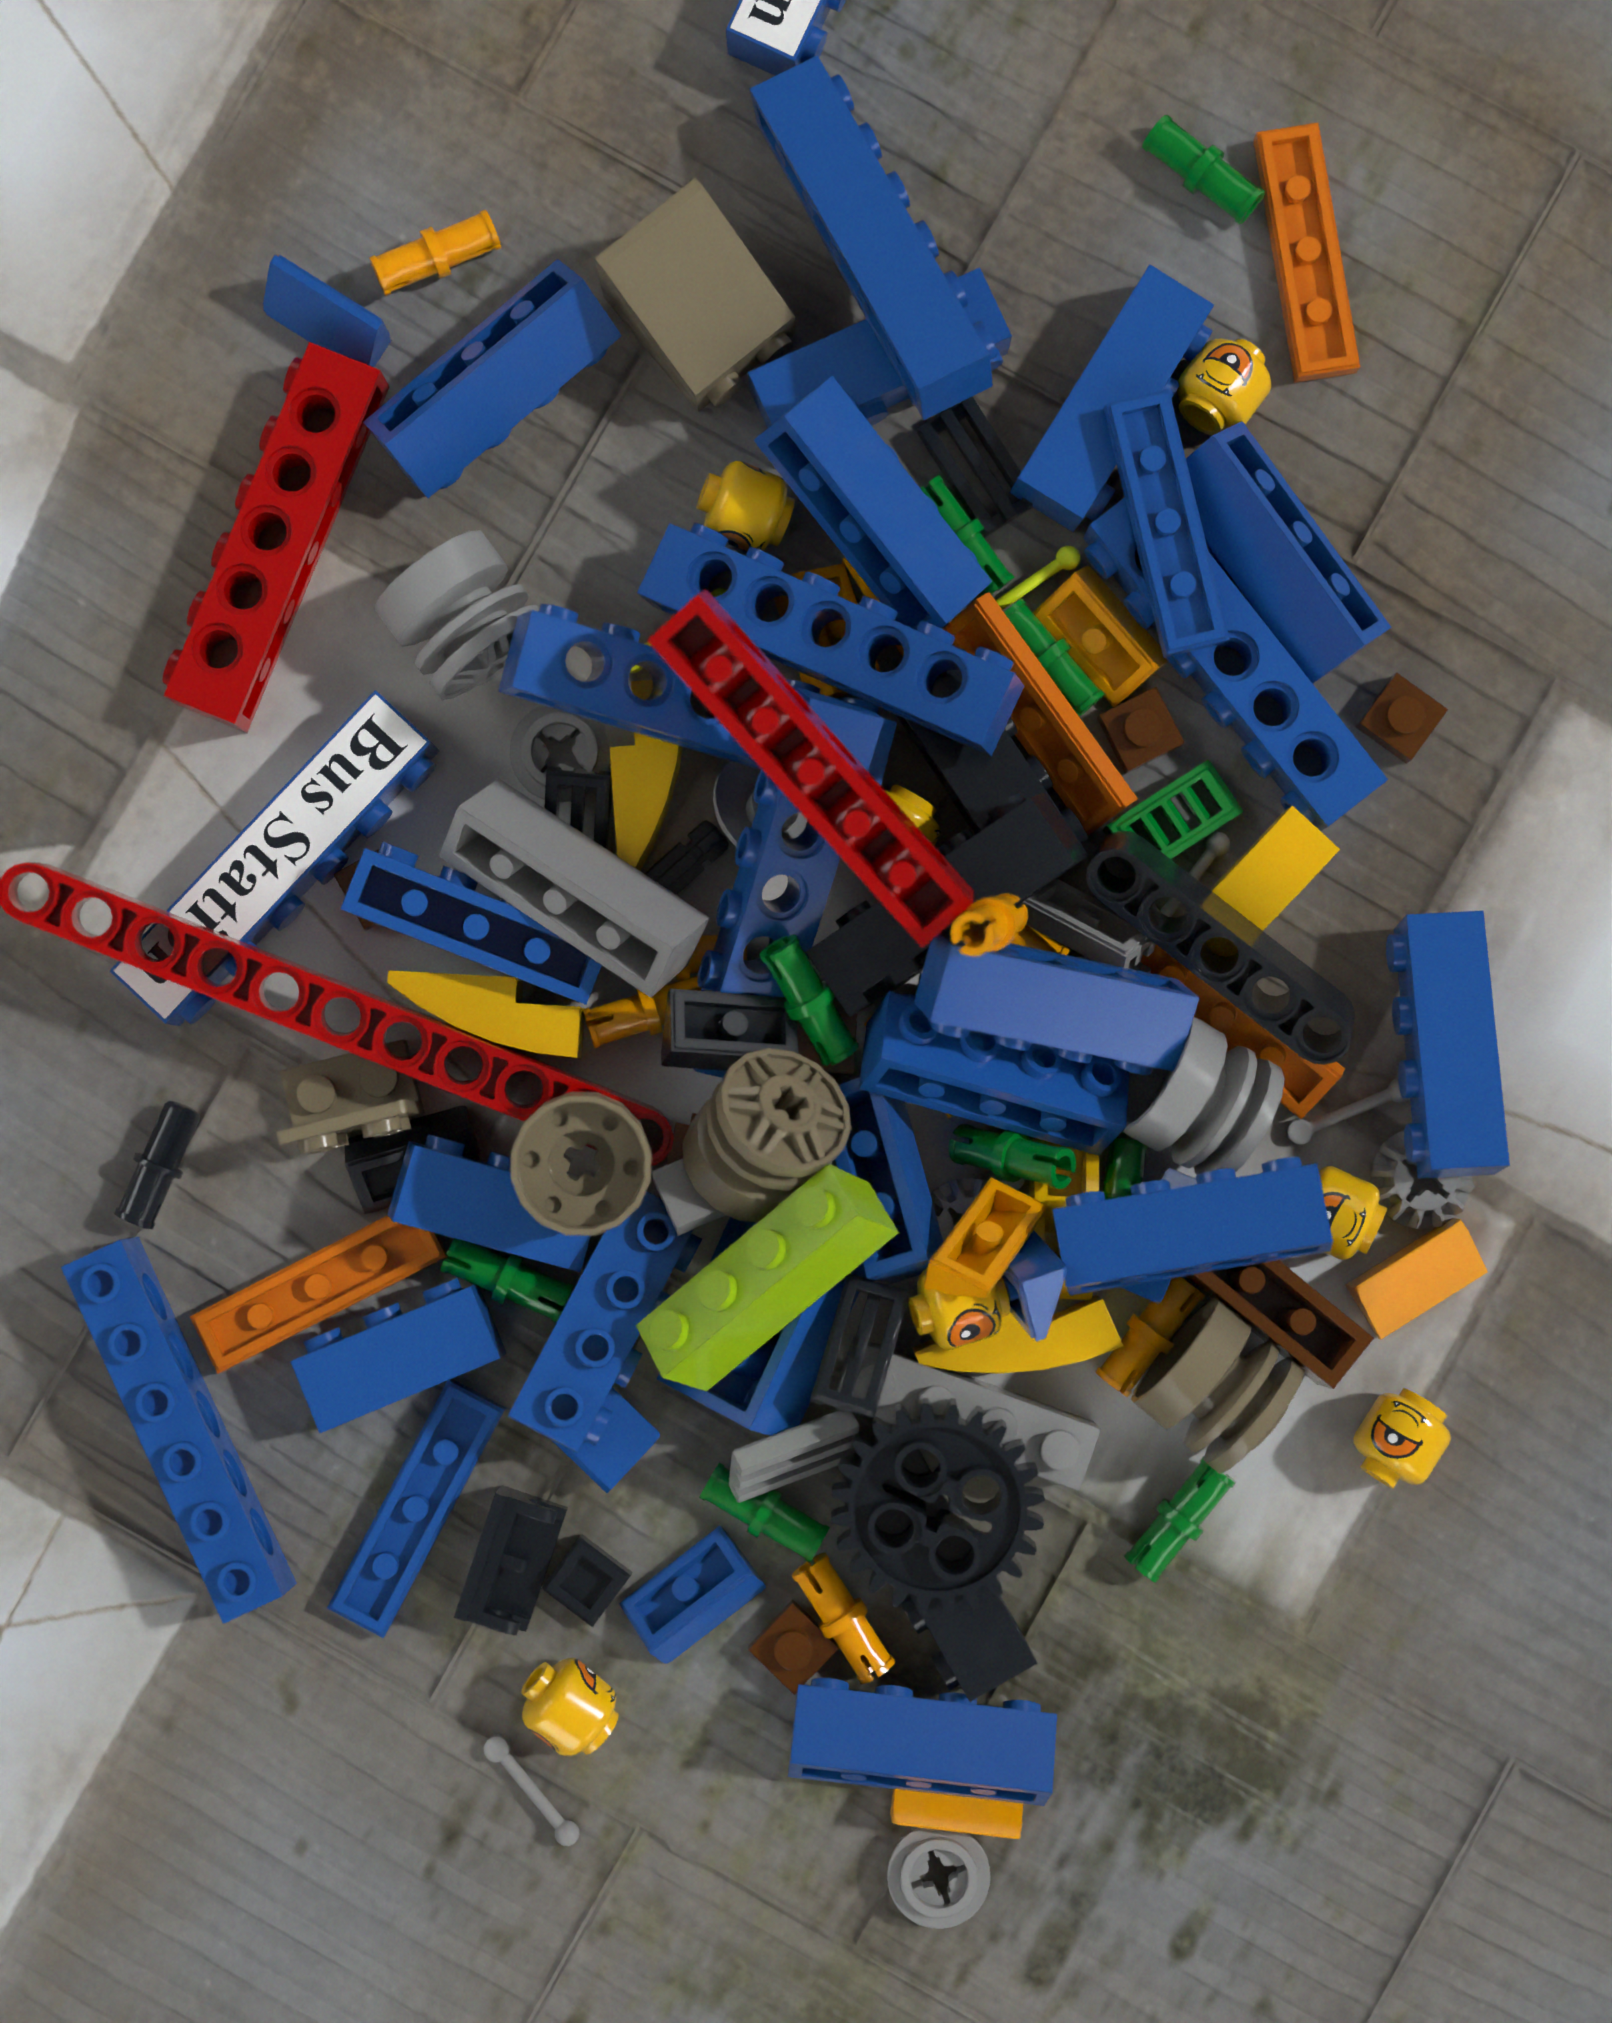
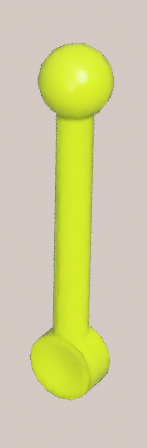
(1066, 558)

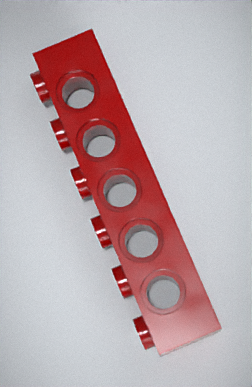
(311, 383)
(812, 767)

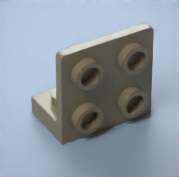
(346, 1097)

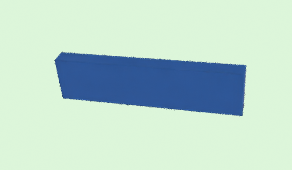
(1166, 523)
(416, 1508)

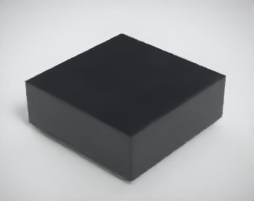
(587, 1580)

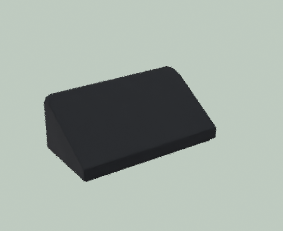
(720, 1028)
(378, 1161)

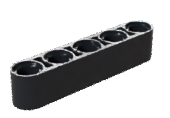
(1230, 976)

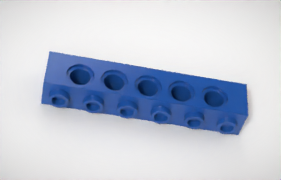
(1268, 671)
(539, 674)
(970, 716)
(764, 854)
(179, 1428)

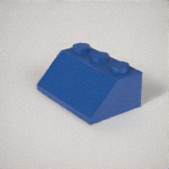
(777, 1380)

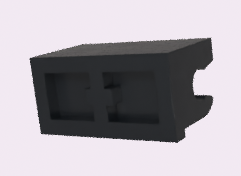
(510, 1561)

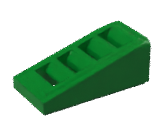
(1142, 812)

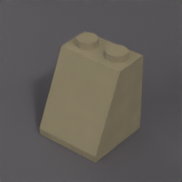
(695, 297)

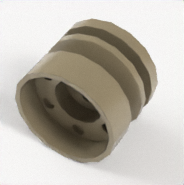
(765, 1133)
(591, 1200)
(1231, 1395)

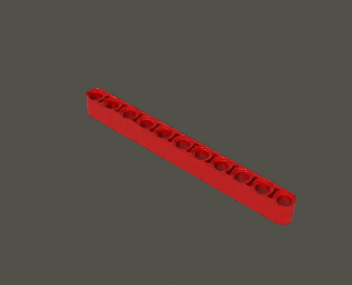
(246, 991)

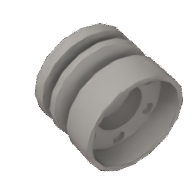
(453, 603)
(1207, 1107)

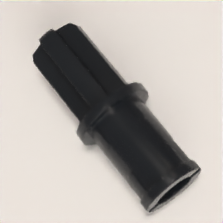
(158, 1165)

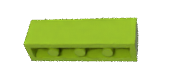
(766, 1278)

